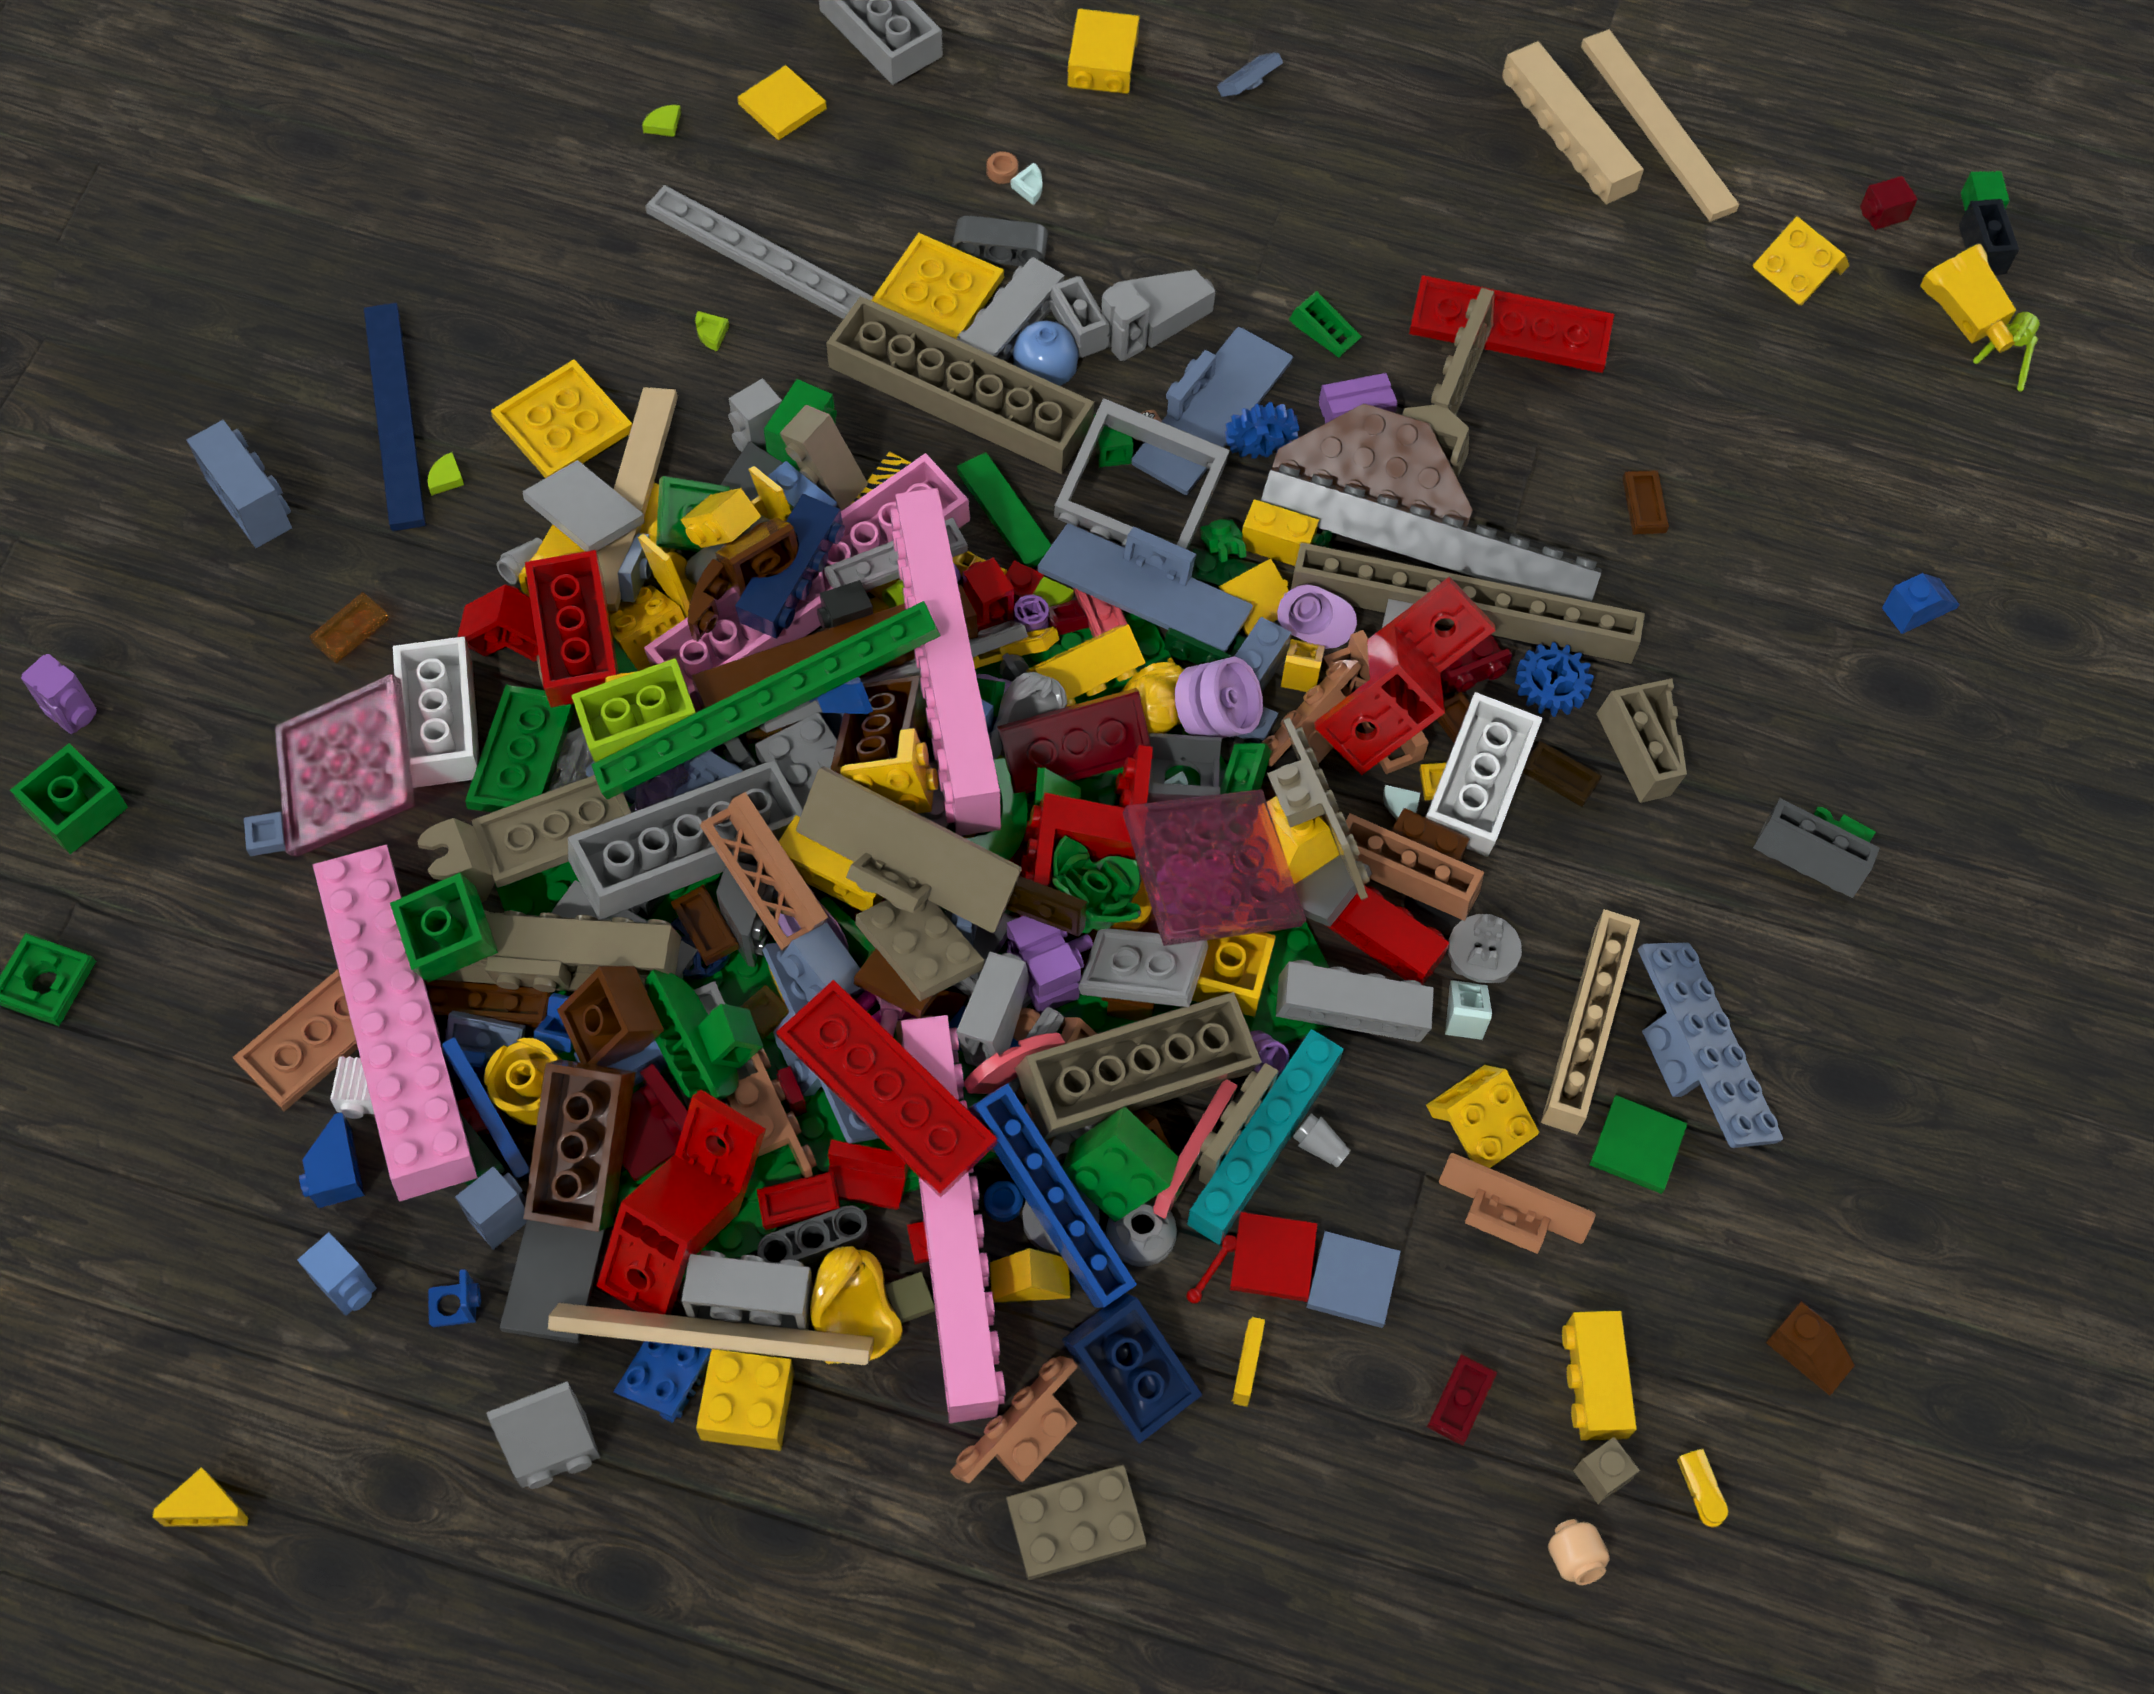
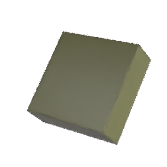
(910, 1297)

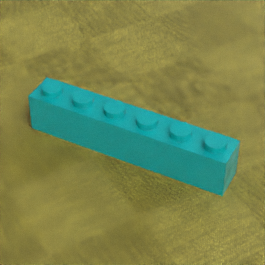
(1264, 1137)

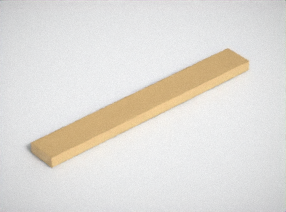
(1660, 125)
(637, 476)
(711, 1333)

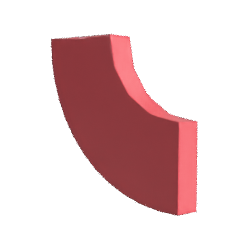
(1001, 1069)

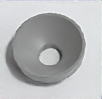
(1142, 1248)

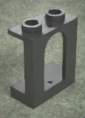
(1198, 752)

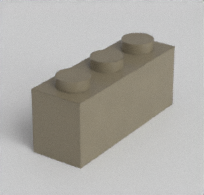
(823, 455)

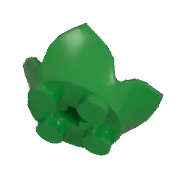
(1104, 884)

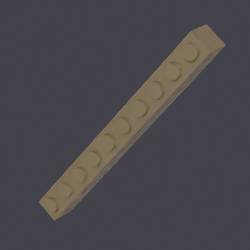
(1514, 610)

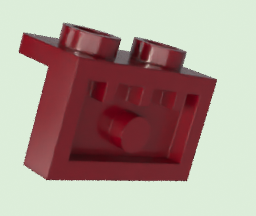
(1476, 665)

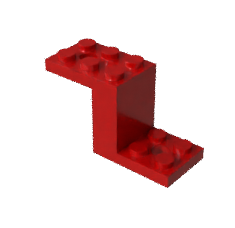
(1405, 676)
(1092, 824)
(681, 1206)

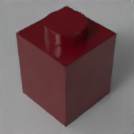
(1888, 202)

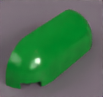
(681, 1041)

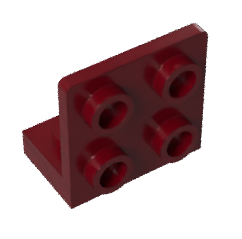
(653, 1125)

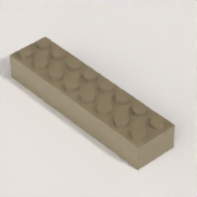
(960, 384)

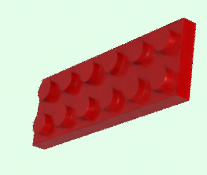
(1520, 324)
(887, 1088)

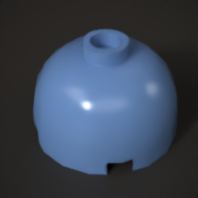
(1047, 351)

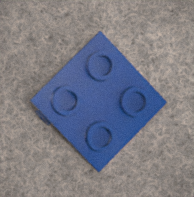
(664, 1376)

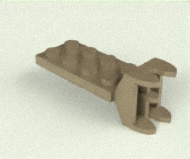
(1459, 369)
(521, 836)

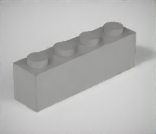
(1013, 309)
(1354, 1001)

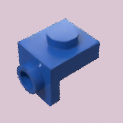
(551, 1029)

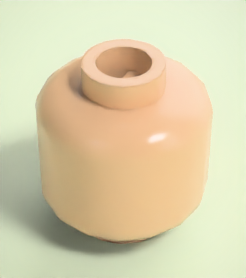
(1578, 1552)

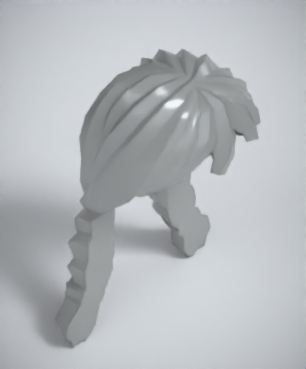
(1027, 697)

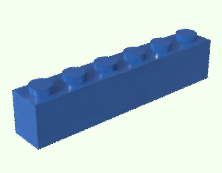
(1053, 1197)

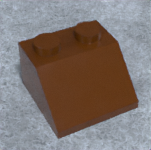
(760, 553)
(610, 1016)

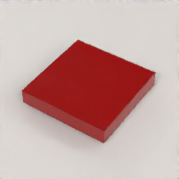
(1273, 1256)

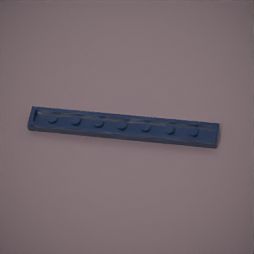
(394, 417)

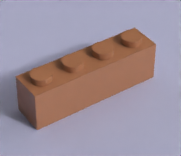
(1416, 869)

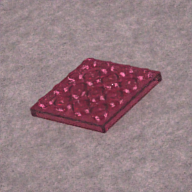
(344, 766)
(1213, 867)

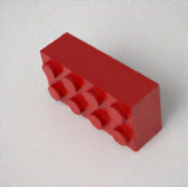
(571, 624)

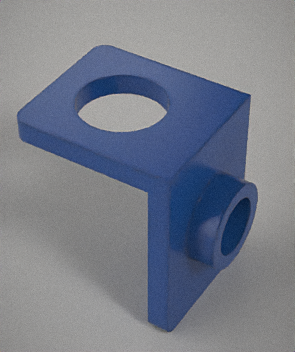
(469, 1296)

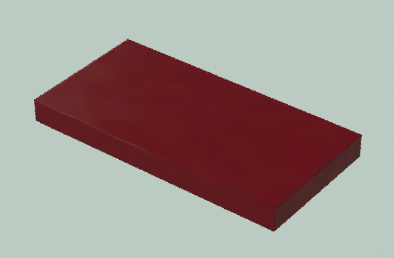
(1075, 739)

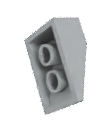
(544, 1435)

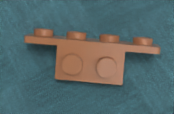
(1317, 702)
(761, 1102)
(1513, 1207)
(1025, 1430)

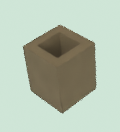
(1606, 1470)

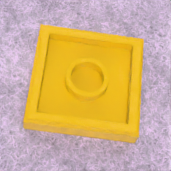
(782, 102)

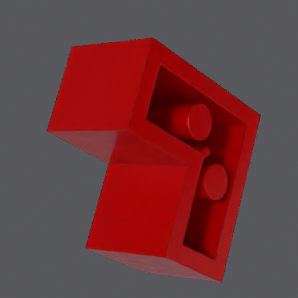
(989, 593)
(500, 621)

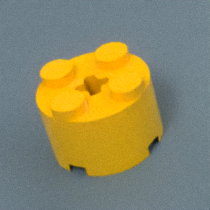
(516, 1078)

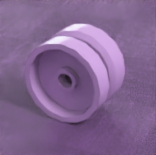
(1219, 699)

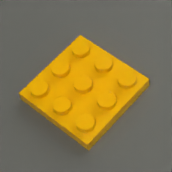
(939, 286)
(562, 419)

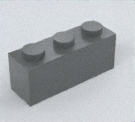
(1816, 848)

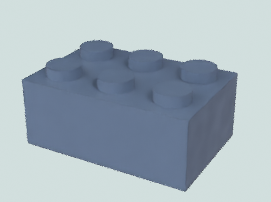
(241, 483)

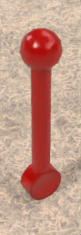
(1228, 1245)

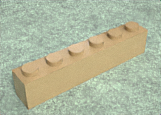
(1572, 123)
(1590, 1022)

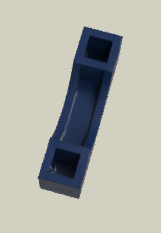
(771, 601)

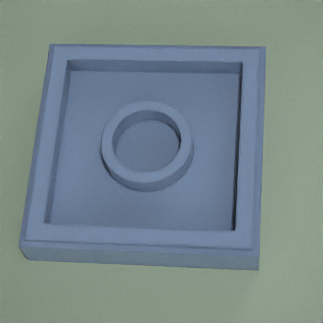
(1353, 1279)

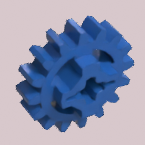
(1261, 430)
(1568, 689)

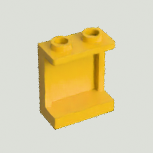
(1102, 51)

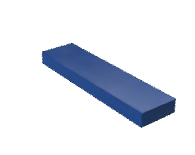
(486, 1109)

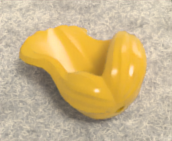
(1157, 694)
(853, 1299)

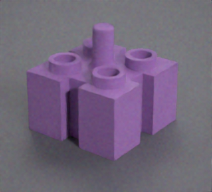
(1050, 962)

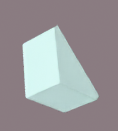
(1468, 1010)

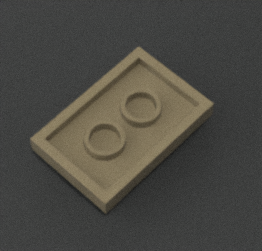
(920, 946)
(1235, 1120)
(1076, 1522)

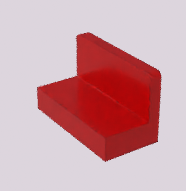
(867, 1174)

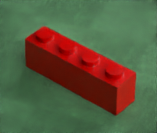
(1391, 936)

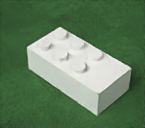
(439, 710)
(1483, 771)

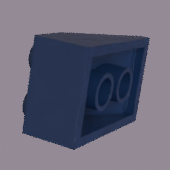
(1132, 1366)

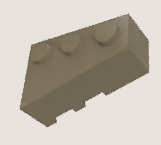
(1645, 737)

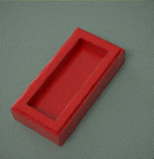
(798, 1200)

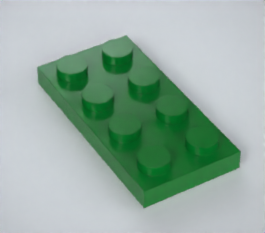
(519, 750)

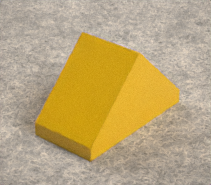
(1302, 665)
(1029, 1277)
(200, 1503)

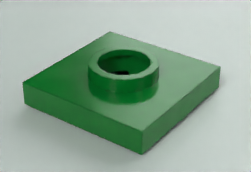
(37, 957)

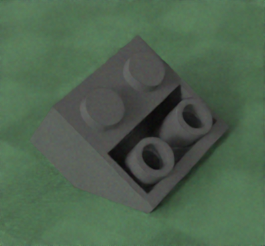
(741, 916)

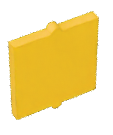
(1260, 587)

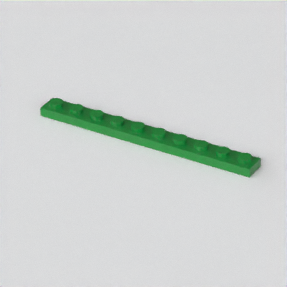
(765, 700)

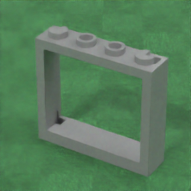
(1155, 434)

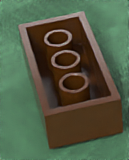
(875, 735)
(579, 1145)

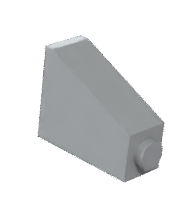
(1174, 302)
(993, 1008)

